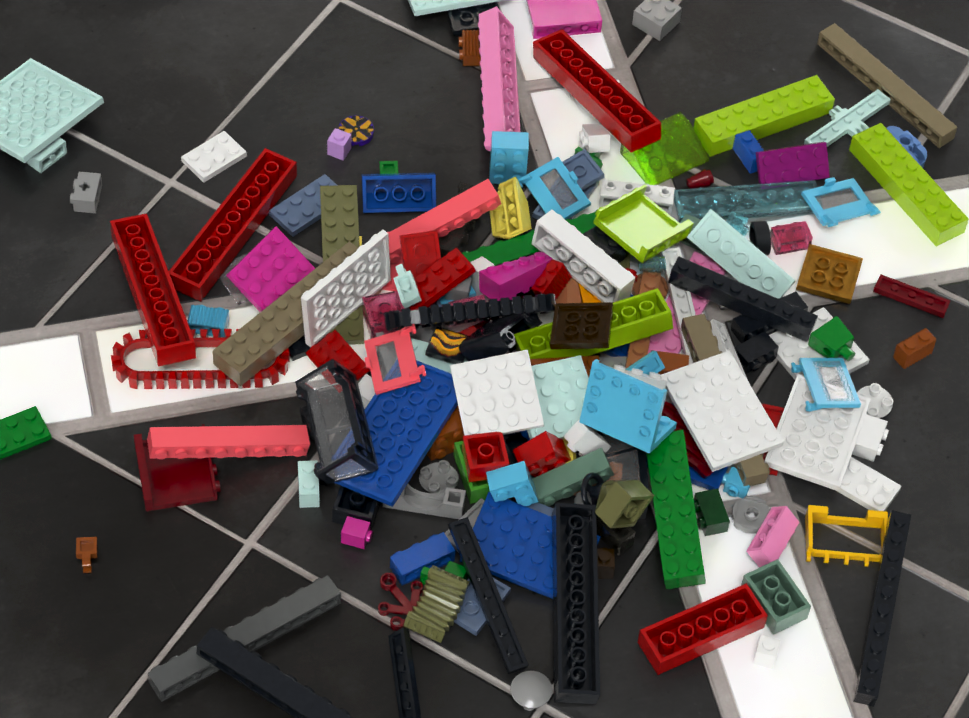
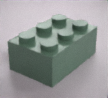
(777, 596)

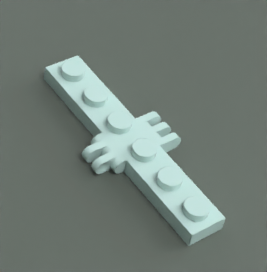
(849, 120)

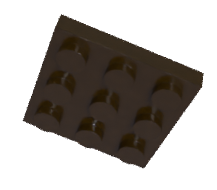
(581, 325)

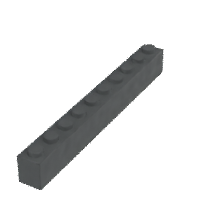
(252, 632)

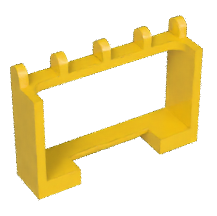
(819, 514)

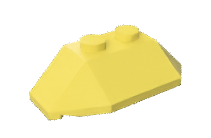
(513, 214)

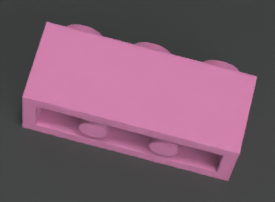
(773, 535)

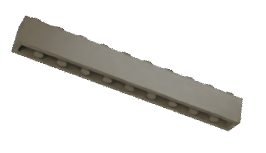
(877, 76)
(702, 345)

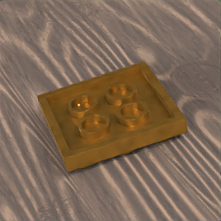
(829, 273)

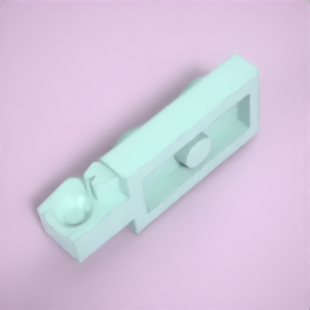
(406, 287)

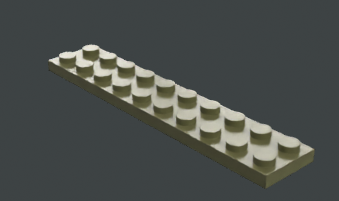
(339, 227)

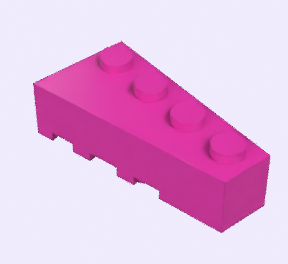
(512, 277)

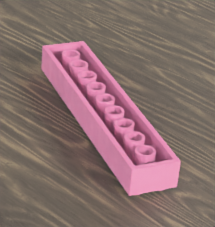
(498, 74)

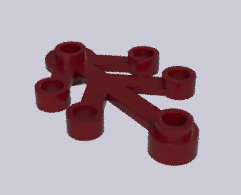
(402, 599)

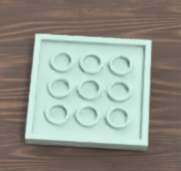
(561, 394)

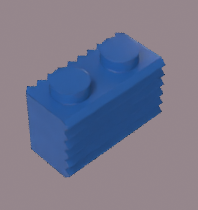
(746, 147)

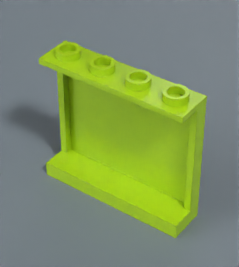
(640, 225)

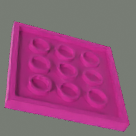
(270, 269)

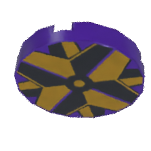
(359, 128)

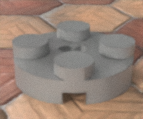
(744, 507)

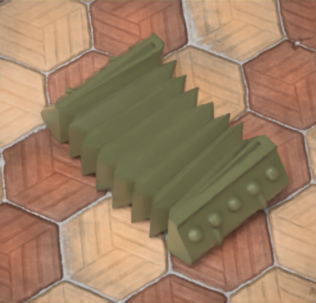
(438, 604)

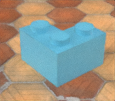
(512, 482)

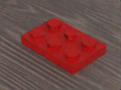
(420, 251)

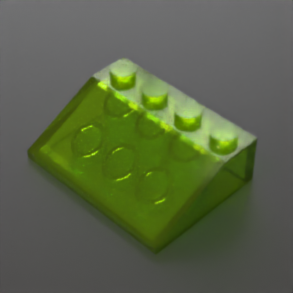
(669, 157)

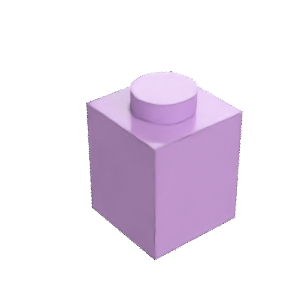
(339, 144)

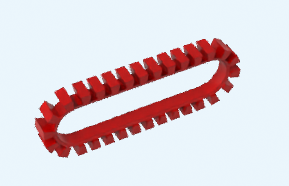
(124, 372)

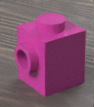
(356, 532)

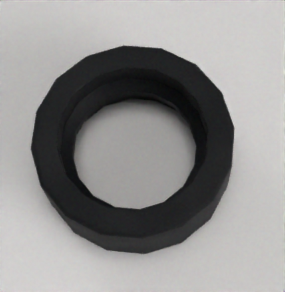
(760, 236)

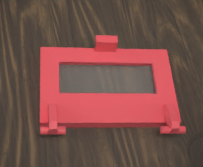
(393, 360)

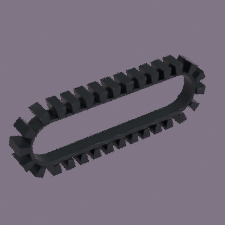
(469, 312)

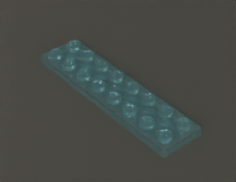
(747, 200)

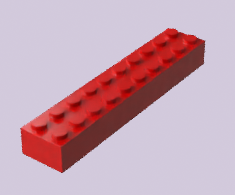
(597, 90)
(232, 224)
(153, 290)

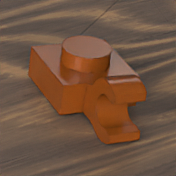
(86, 549)

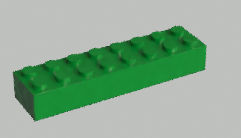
(675, 513)

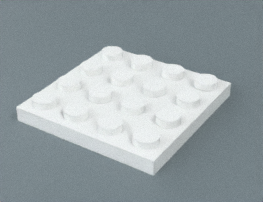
(793, 349)
(497, 394)

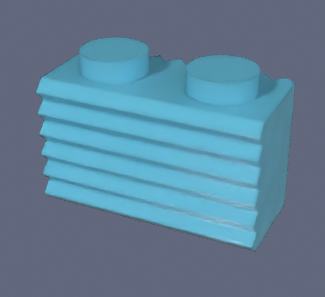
(208, 318)

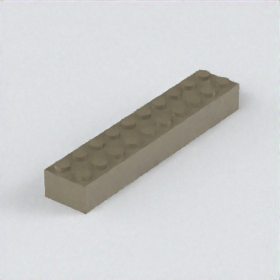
(273, 328)

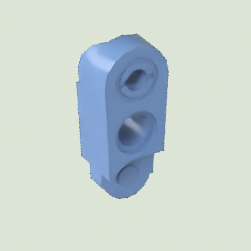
(910, 143)

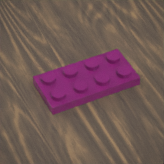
(793, 163)

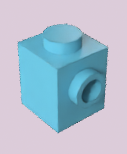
(734, 485)

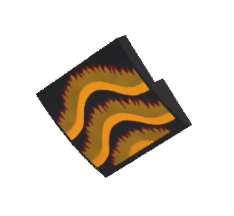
(445, 345)

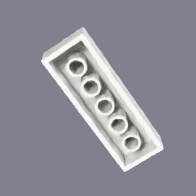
(582, 258)

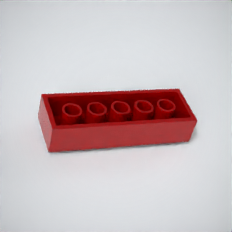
(702, 628)

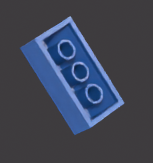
(398, 192)

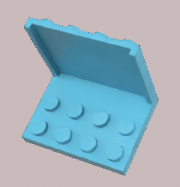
(625, 408)

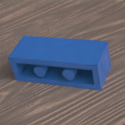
(410, 562)

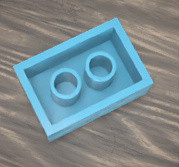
(508, 156)

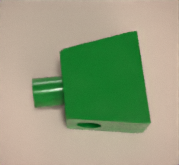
(833, 340)

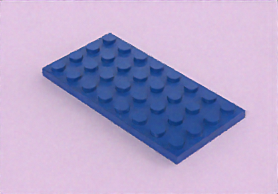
(402, 432)

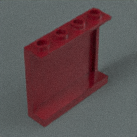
(174, 480)

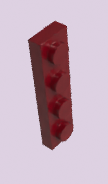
(911, 296)

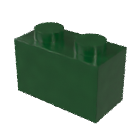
(711, 512)

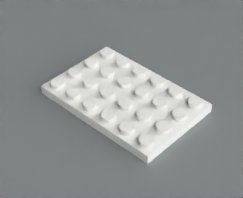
(344, 287)
(721, 411)
(816, 441)

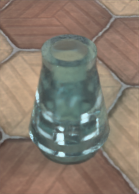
(655, 264)

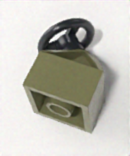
(616, 501)

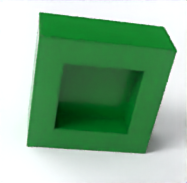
(388, 167)

